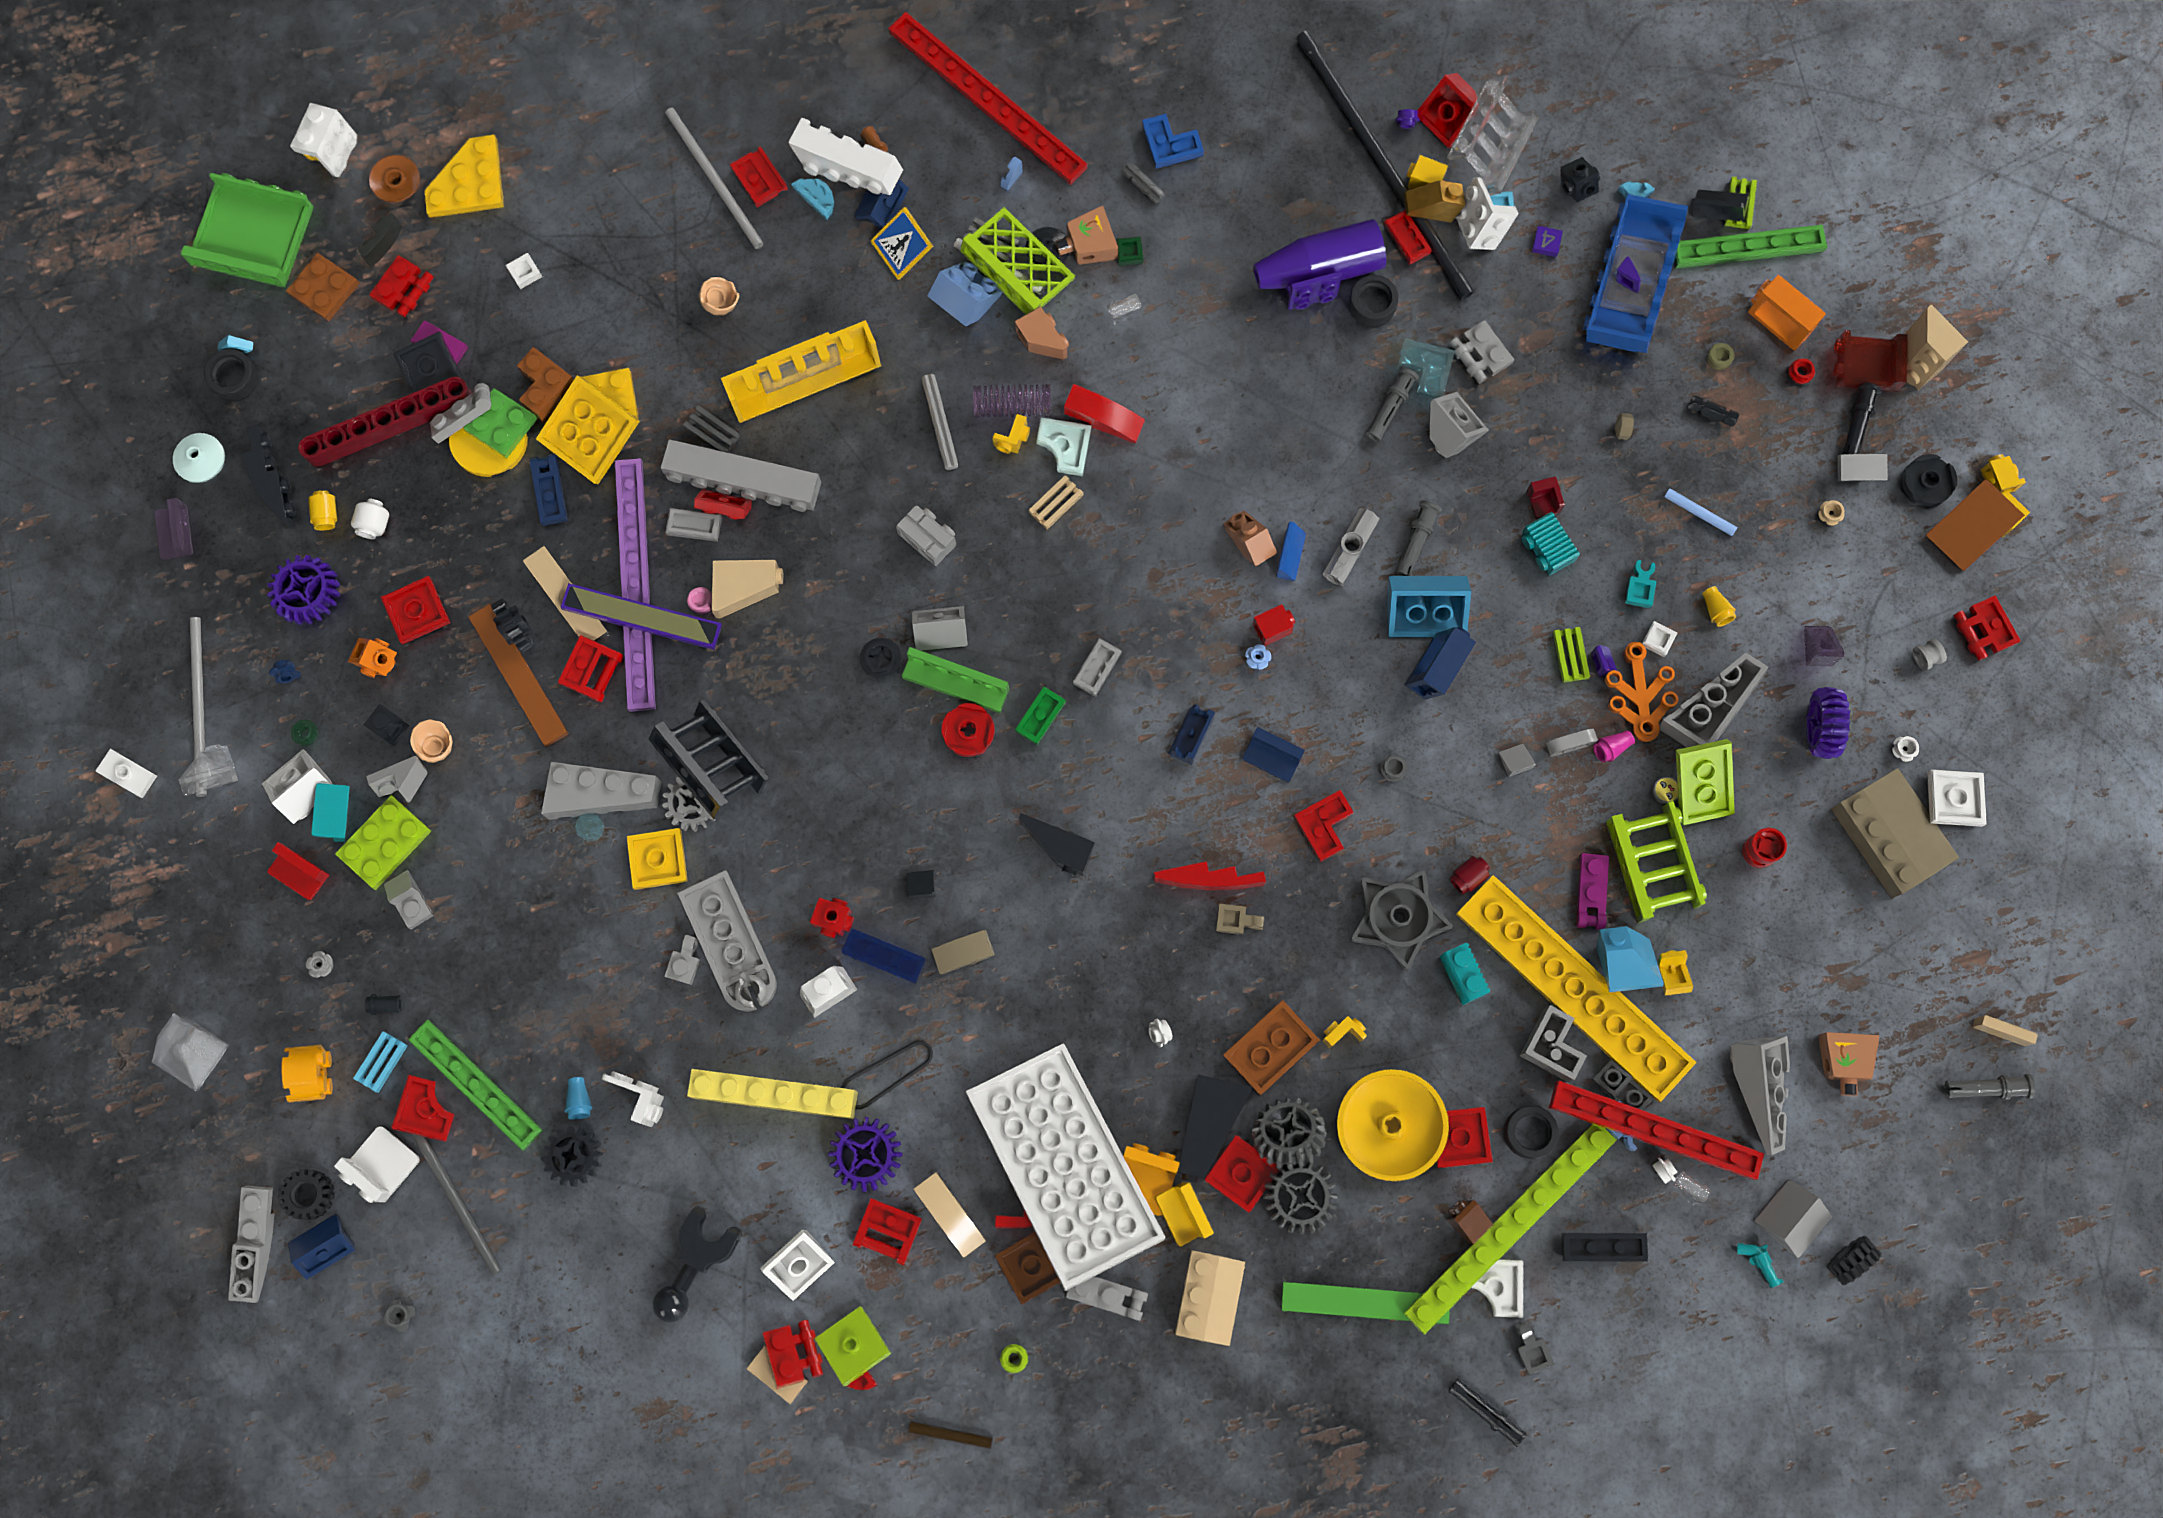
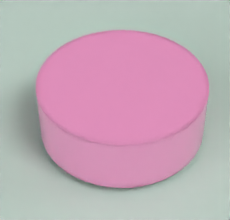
(700, 600)

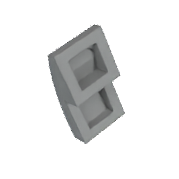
(1862, 467)

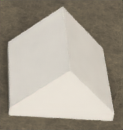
(797, 1264)

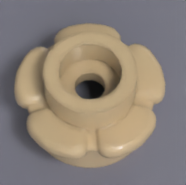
(1837, 509)

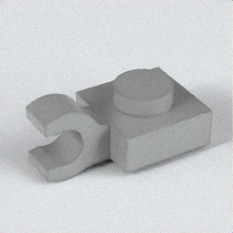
(683, 965)

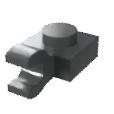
(1534, 1351)

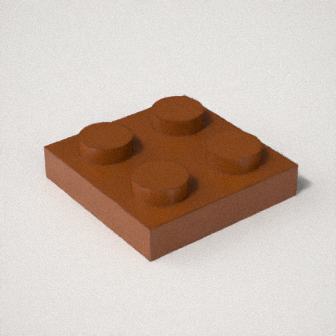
(322, 287)

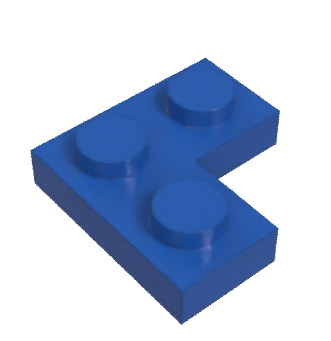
(1168, 148)

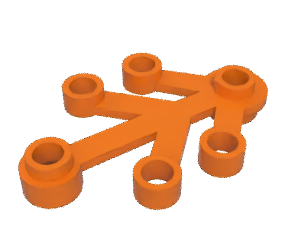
(1640, 695)

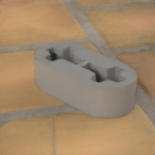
(1572, 742)

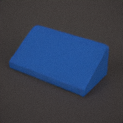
(1291, 552)

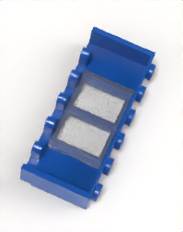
(1650, 237)

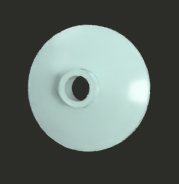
(205, 465)

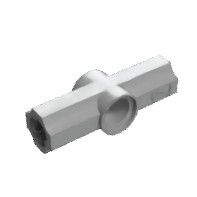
(1358, 534)

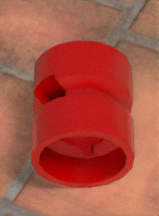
(1764, 847)

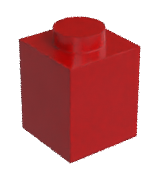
(1274, 624)

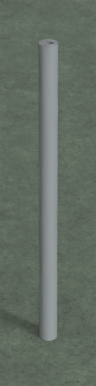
(714, 178)
(197, 689)

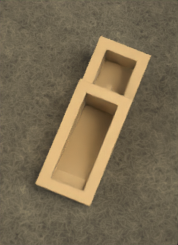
(949, 1214)

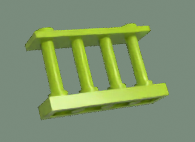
(1637, 880)

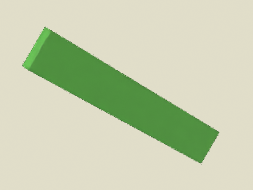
(1750, 246)
(475, 1085)
(1349, 1301)

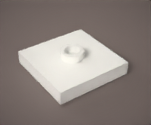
(1956, 798)

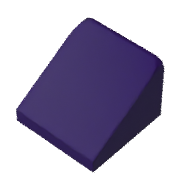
(1628, 275)
(1603, 660)

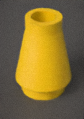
(1718, 606)

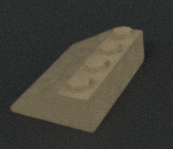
(1895, 833)

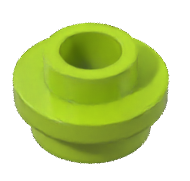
(1004, 1358)

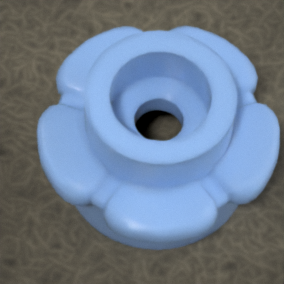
(1256, 663)

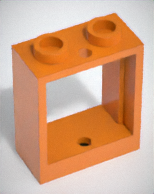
(1785, 311)

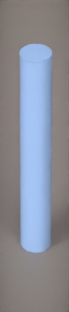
(1700, 512)

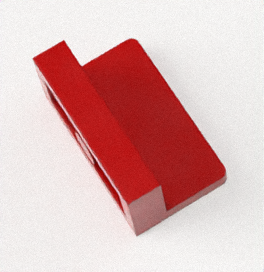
(296, 872)

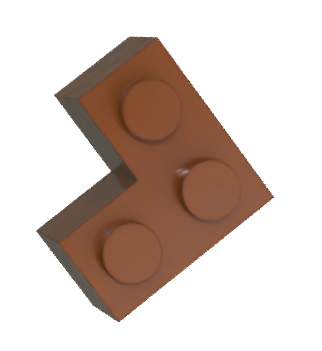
(547, 386)

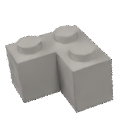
(1547, 1048)

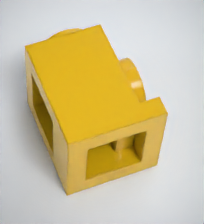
(2002, 474)

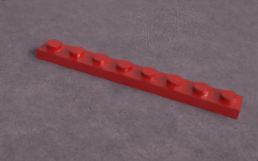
(1656, 1130)

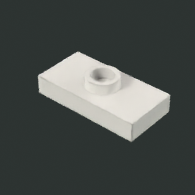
(126, 773)

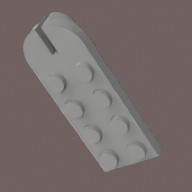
(729, 941)

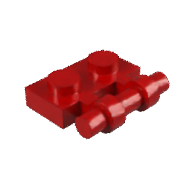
(395, 284)
(1993, 624)
(784, 1358)

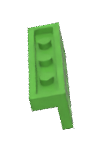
(955, 680)

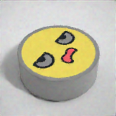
(1665, 790)

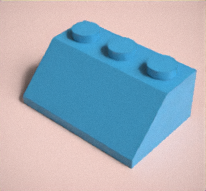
(1427, 605)

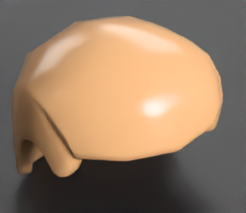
(718, 296)
(431, 741)

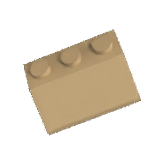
(1930, 346)
(1210, 1298)

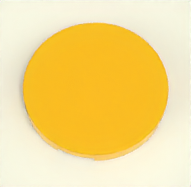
(480, 458)

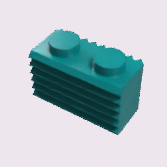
(1549, 544)
(1464, 973)

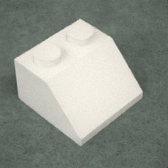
(294, 786)

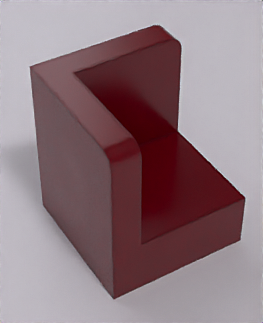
(1545, 497)

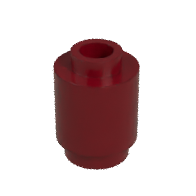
(1470, 874)

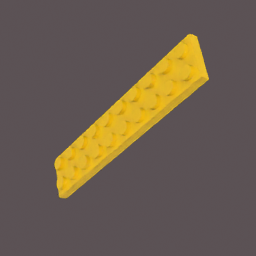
(1576, 988)

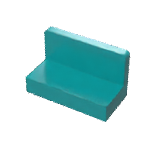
(330, 811)

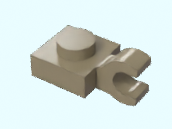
(1233, 920)

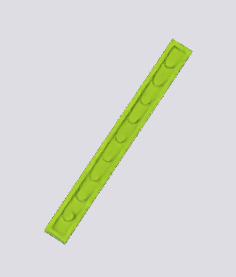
(1509, 1227)

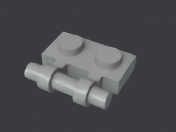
(1487, 348)

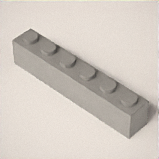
(741, 475)

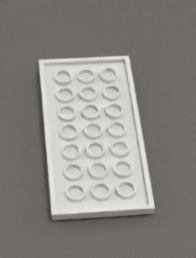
(1065, 1166)

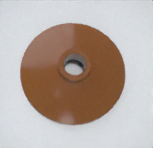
(389, 171)

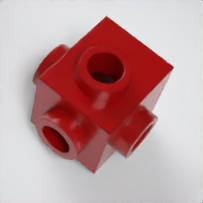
(825, 911)

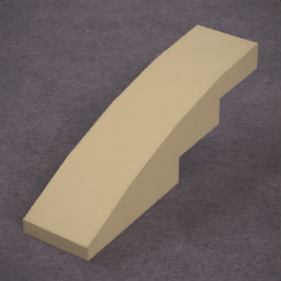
(555, 583)

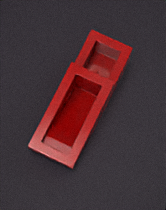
(1103, 414)

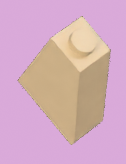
(743, 584)

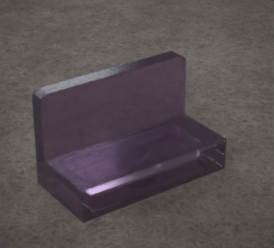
(173, 530)

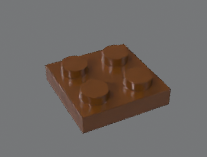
(1027, 1268)

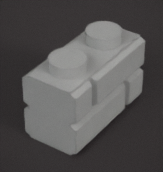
(926, 534)

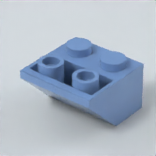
(964, 292)

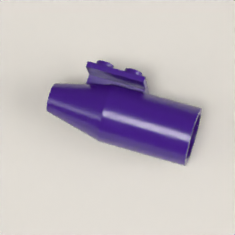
(1318, 263)

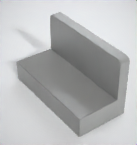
(939, 628)

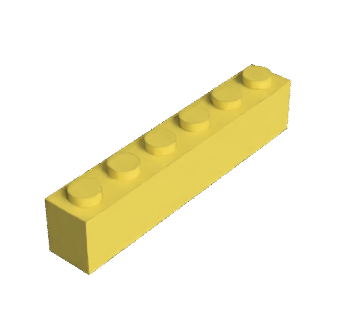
(772, 1094)

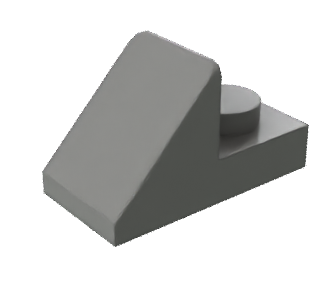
(403, 776)
(408, 899)

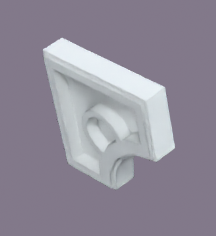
(1503, 1288)

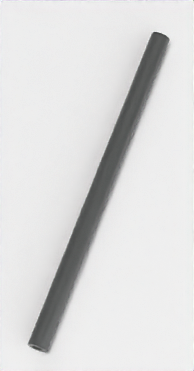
(458, 1204)

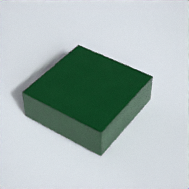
(1130, 251)

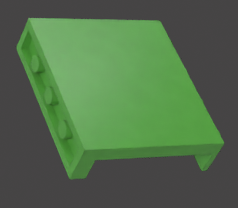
(250, 230)

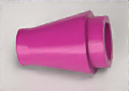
(1612, 746)

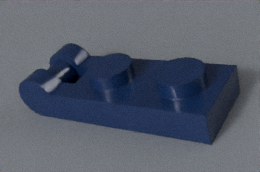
(548, 490)

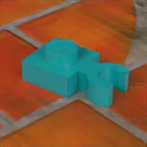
(1641, 589)

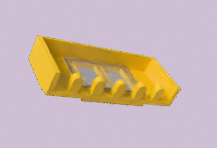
(802, 370)

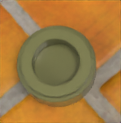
(1720, 356)

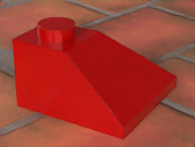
(1448, 108)

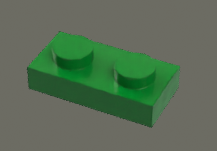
(1040, 716)

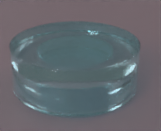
(589, 827)

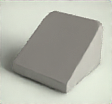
(1516, 760)

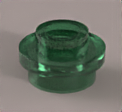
(299, 727)

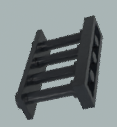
(698, 779)

